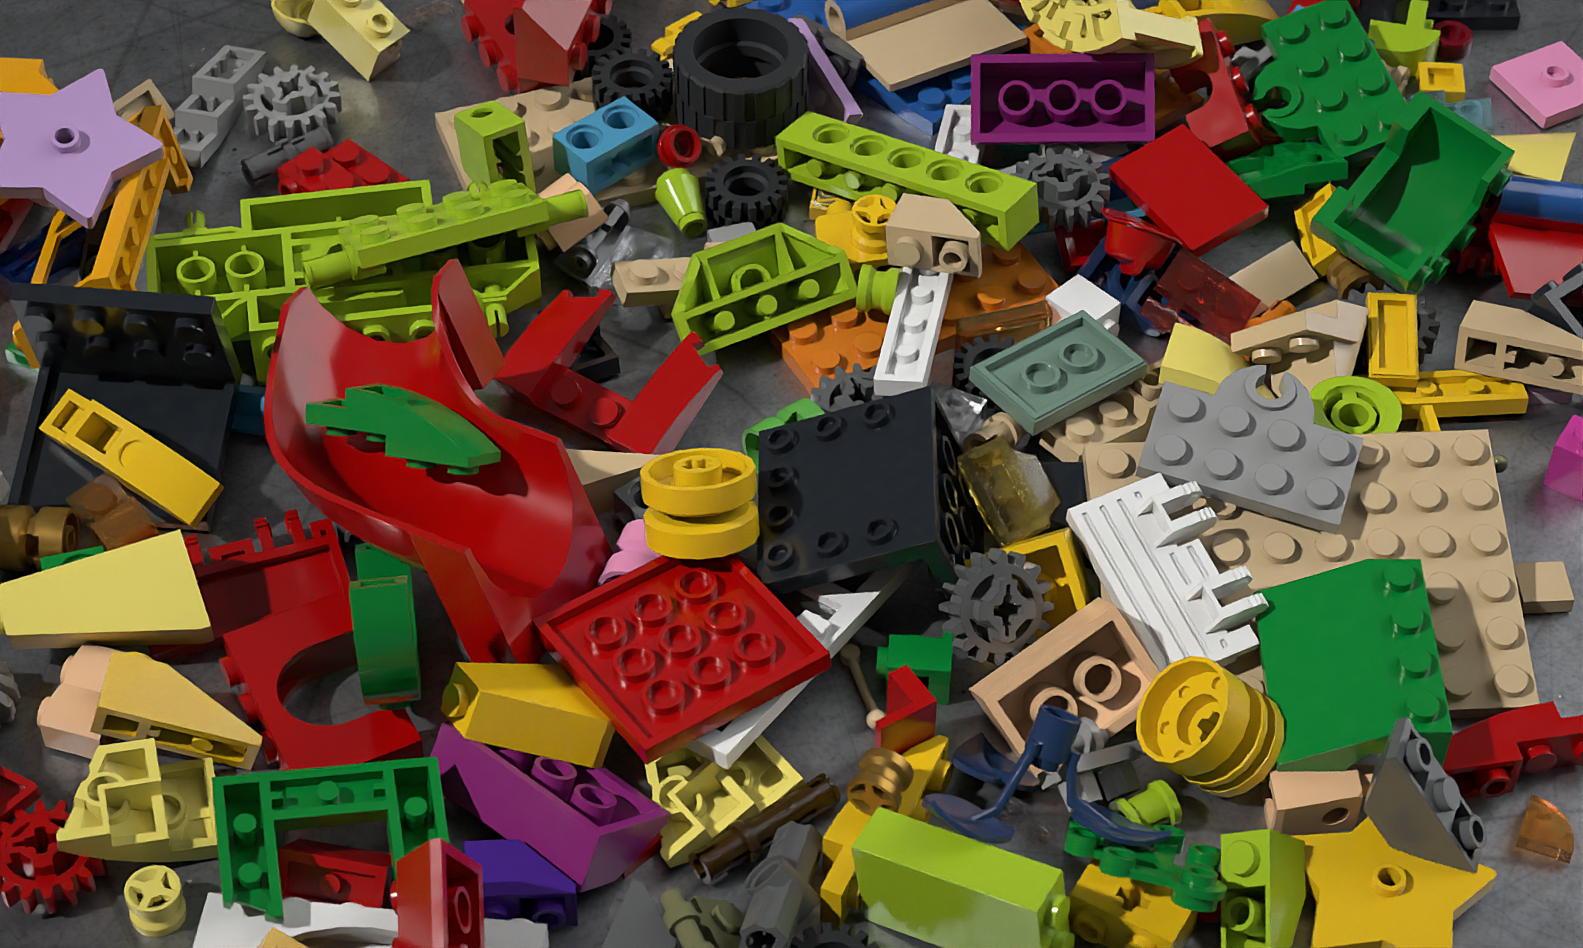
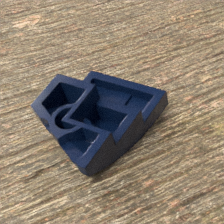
(1127, 289)

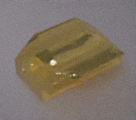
(1008, 490)

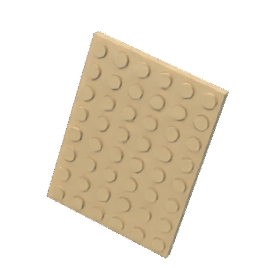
(1408, 499)

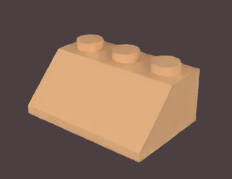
(1082, 666)

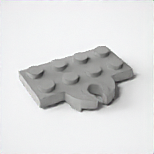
(1253, 449)

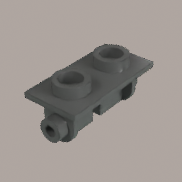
(592, 252)

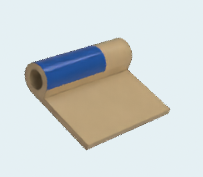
(920, 38)

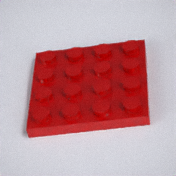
(680, 649)

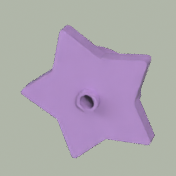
(69, 147)

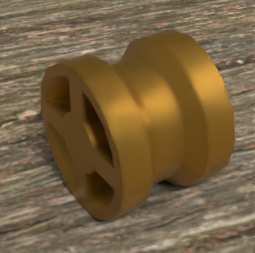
(1348, 275)
(880, 781)

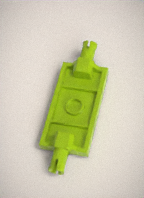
(422, 229)

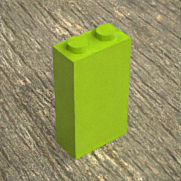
(957, 888)

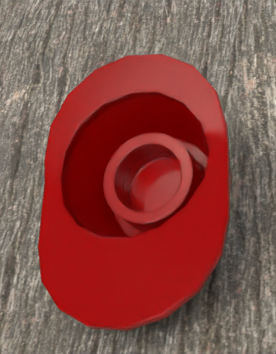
(1136, 242)

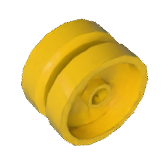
(699, 503)

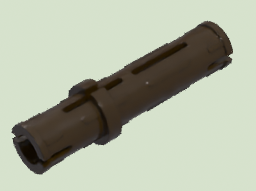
(748, 838)

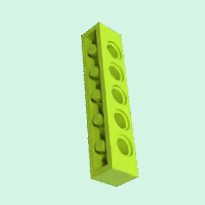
(866, 163)

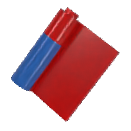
(1536, 233)

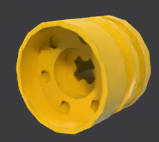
(1209, 726)

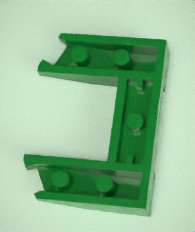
(259, 804)

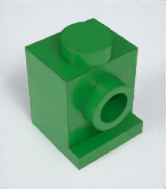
(927, 658)

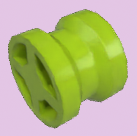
(877, 288)

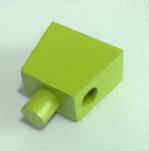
(492, 138)

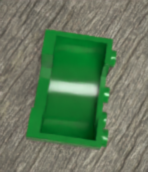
(1416, 196)

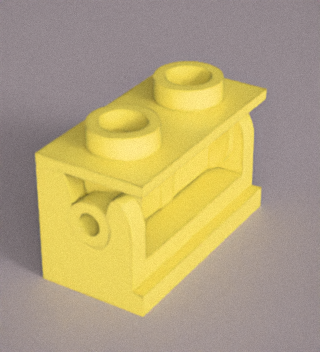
(360, 32)

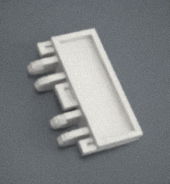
(1162, 588)

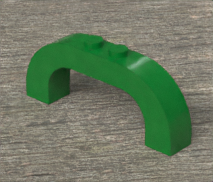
(385, 630)

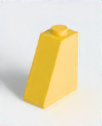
(527, 711)

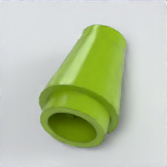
(681, 199)

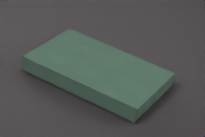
(1058, 372)

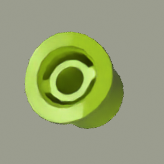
(1356, 406)

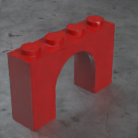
(284, 654)

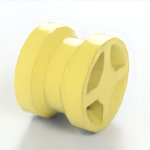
(148, 889)

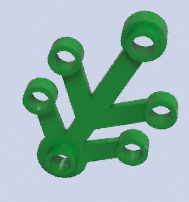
(1193, 886)

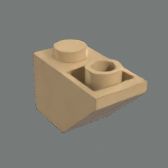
(932, 237)

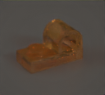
(111, 514)

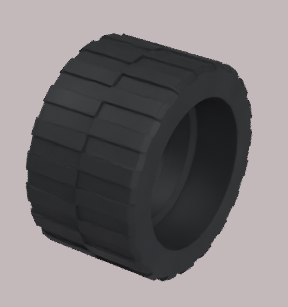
(733, 46)

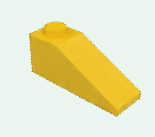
(157, 702)

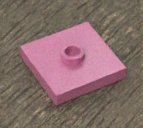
(1544, 83)

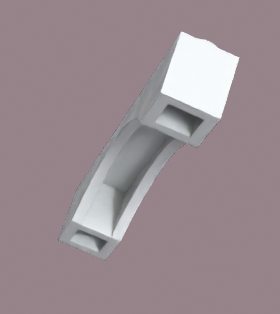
(337, 926)

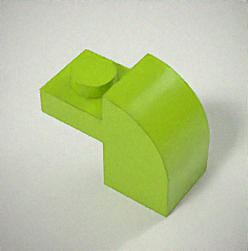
(1406, 43)

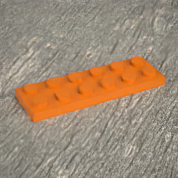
(848, 336)

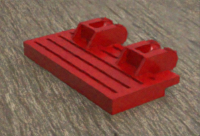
(254, 586)

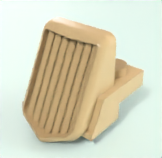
(1307, 343)

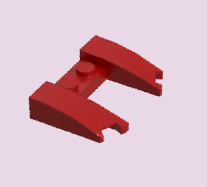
(541, 379)

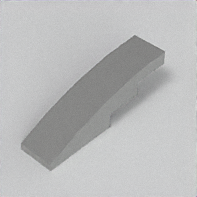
(215, 101)

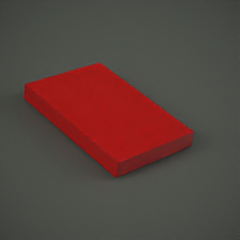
(1188, 191)

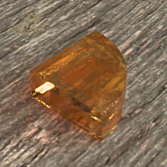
(1546, 831)

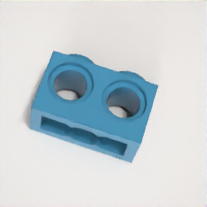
(606, 145)

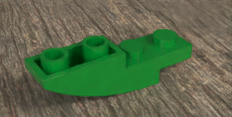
(409, 425)

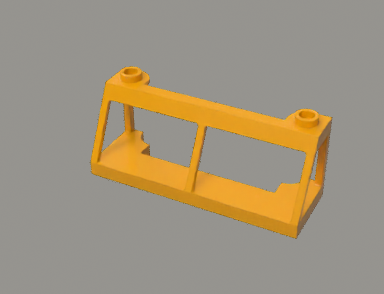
(129, 222)

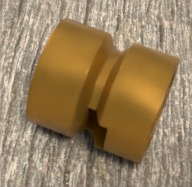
(31, 536)

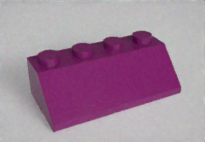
(1062, 98)
(565, 812)

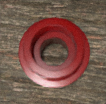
(689, 144)

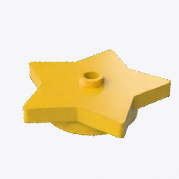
(1382, 895)

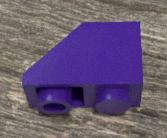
(523, 884)

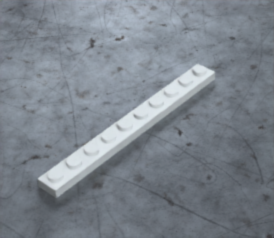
(922, 293)

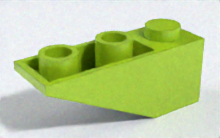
(1263, 888)

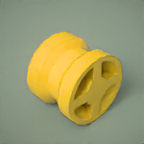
(869, 220)

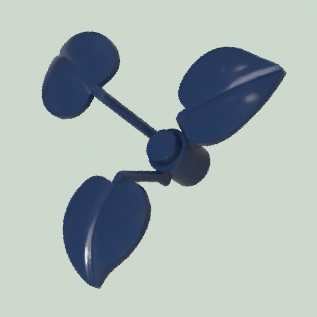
(1046, 748)

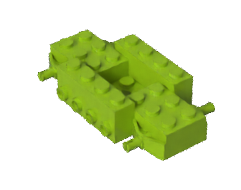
(260, 267)

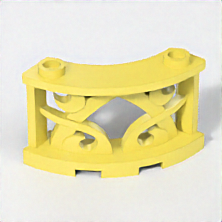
(1116, 27)

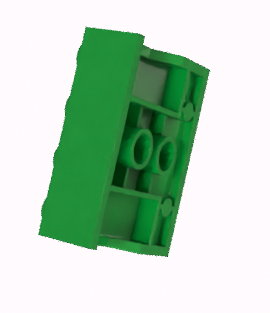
(1350, 659)

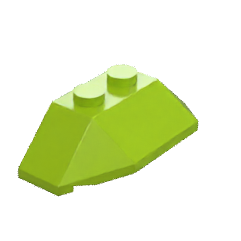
(759, 285)

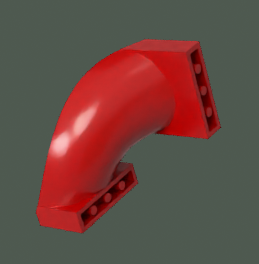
(491, 541)

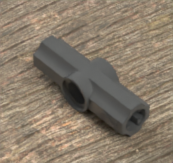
(782, 888)

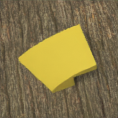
(1539, 154)
(1201, 361)
(709, 797)
(142, 808)

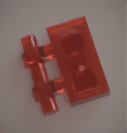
(1201, 293)

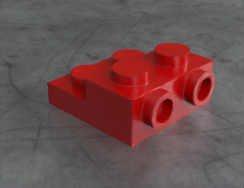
(338, 168)

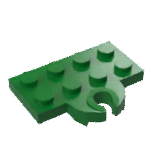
(1330, 81)

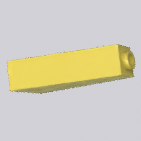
(109, 600)

